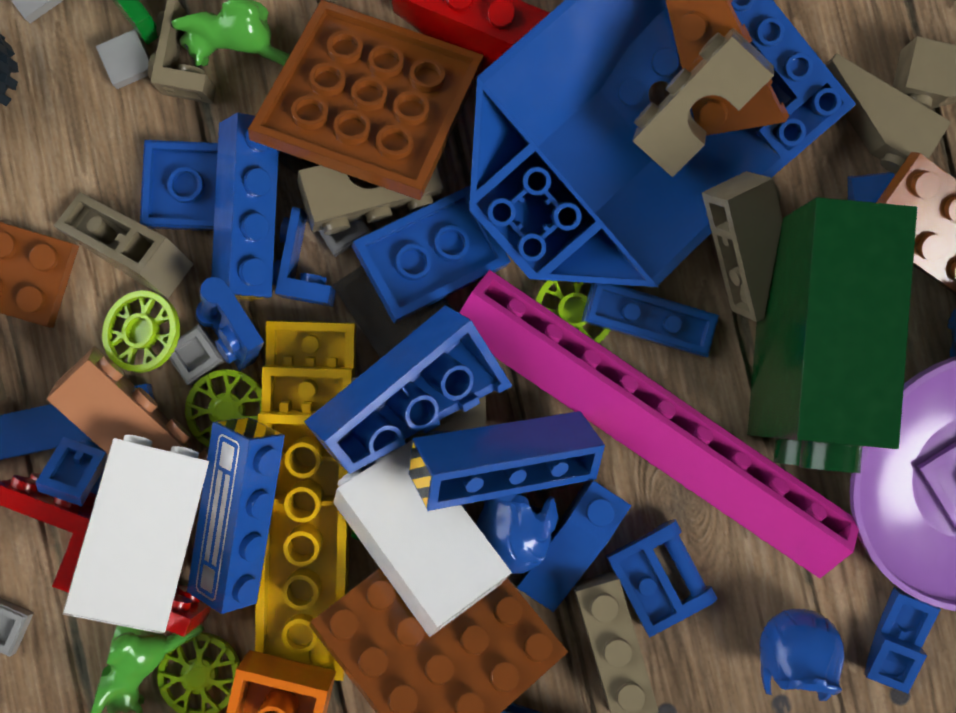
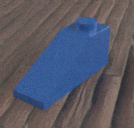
(575, 544)

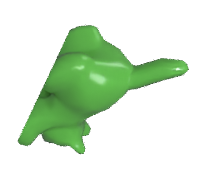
(237, 27)
(131, 659)

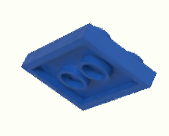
(428, 255)

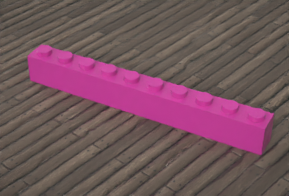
(660, 427)

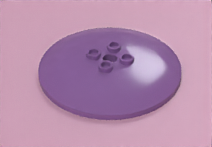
(909, 493)

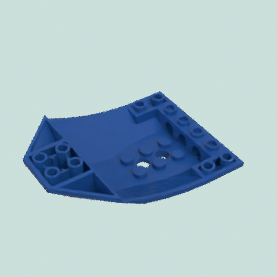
(559, 154)

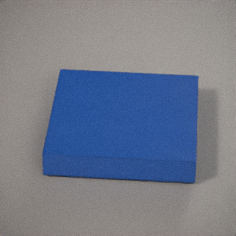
(178, 185)

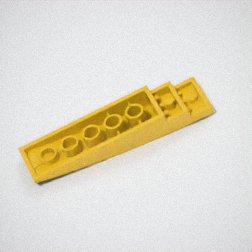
(307, 534)

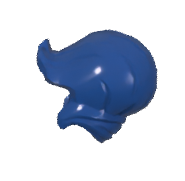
(518, 530)
(802, 653)

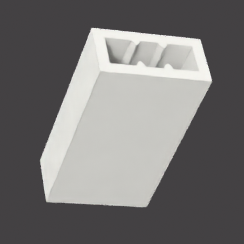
(137, 535)
(430, 557)

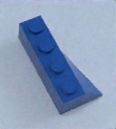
(409, 390)

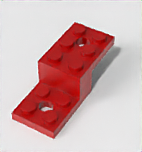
(23, 497)

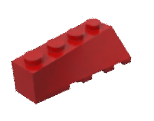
(476, 25)

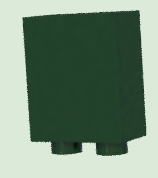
(835, 334)

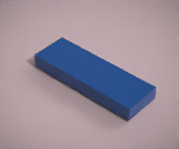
(650, 318)

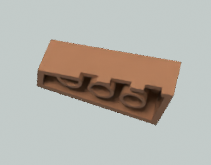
(108, 406)

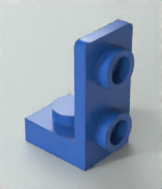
(310, 287)
(73, 471)

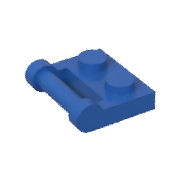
(237, 336)
(650, 587)

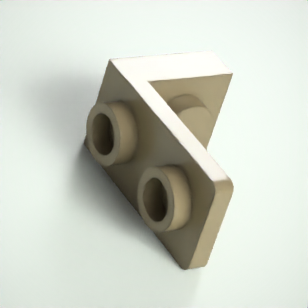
(187, 80)

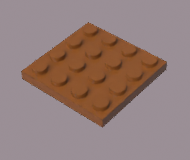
(367, 99)
(465, 667)

